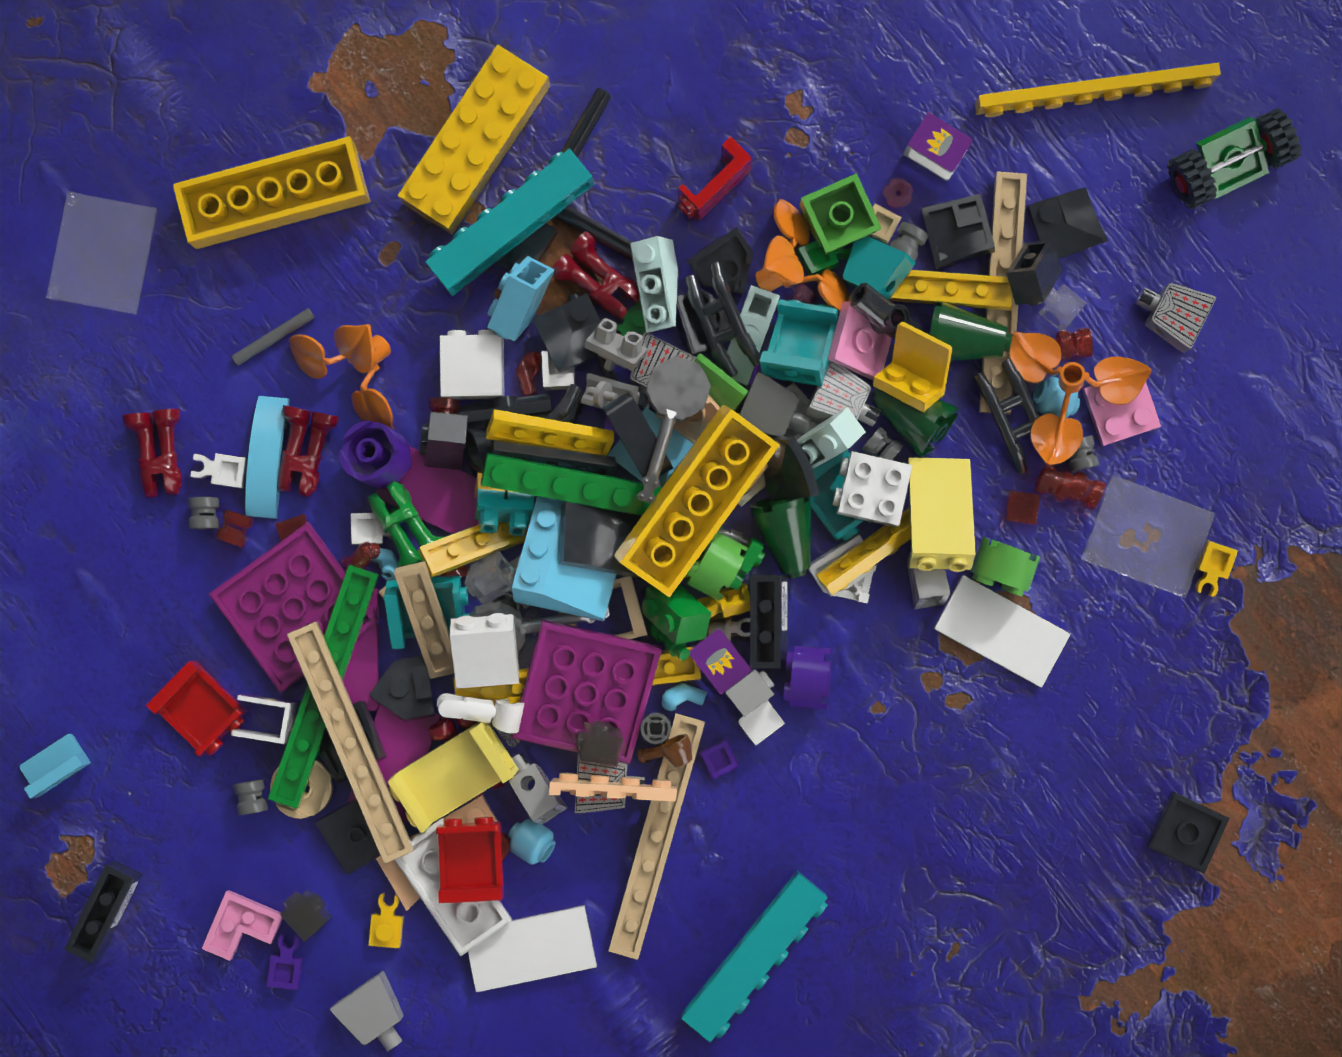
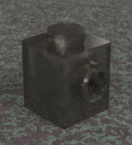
(599, 743)
(305, 913)

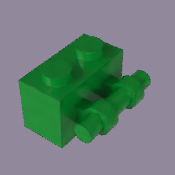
(675, 619)

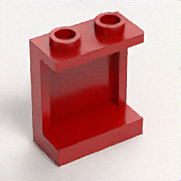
(737, 167)
(198, 708)
(470, 860)

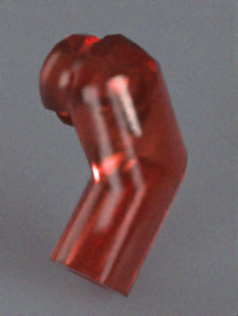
(526, 371)
(362, 555)

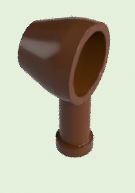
(676, 751)

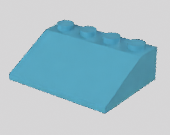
(555, 586)

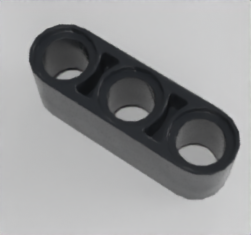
(634, 432)

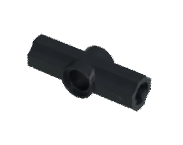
(880, 311)
(480, 413)

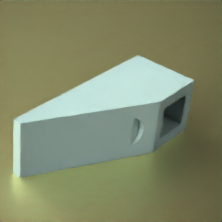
(657, 281)
(756, 317)
(831, 437)

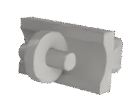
(616, 349)
(604, 390)

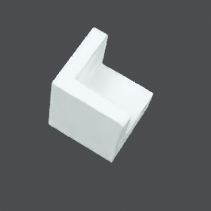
(552, 378)
(761, 722)

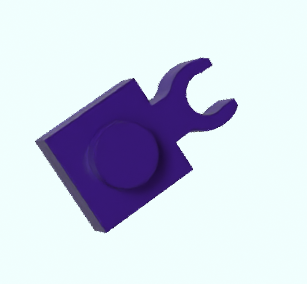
(285, 968)

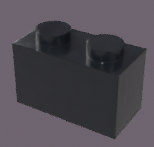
(1034, 272)
(444, 440)

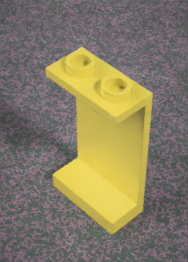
(941, 514)
(452, 775)

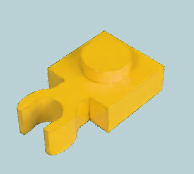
(1216, 562)
(730, 604)
(386, 927)

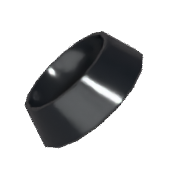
(476, 449)

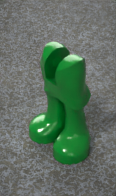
(401, 513)

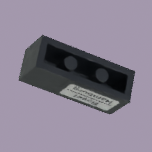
(768, 621)
(103, 911)

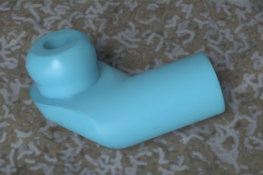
(387, 562)
(681, 693)

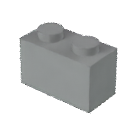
(751, 691)

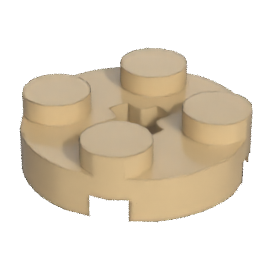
(318, 796)

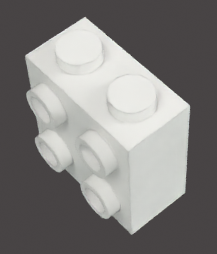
(472, 365)
(872, 489)
(484, 650)

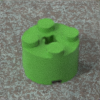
(1005, 565)
(716, 566)

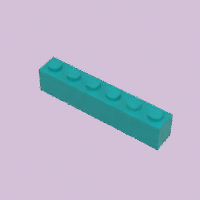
(510, 222)
(754, 956)

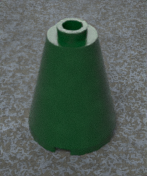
(969, 333)
(913, 425)
(786, 531)

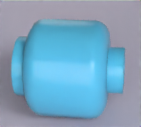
(1050, 397)
(531, 841)

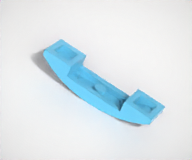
(265, 457)

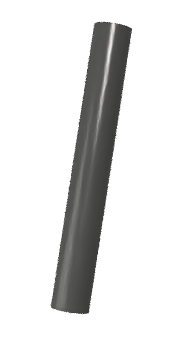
(273, 336)

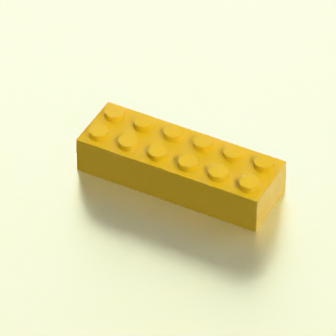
(474, 139)
(271, 193)
(696, 500)

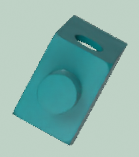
(877, 265)

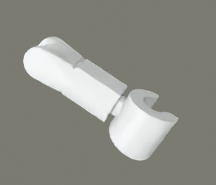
(504, 716)

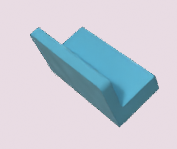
(53, 765)

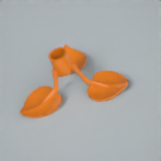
(783, 266)
(364, 354)
(1037, 355)

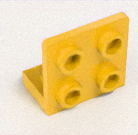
(916, 369)

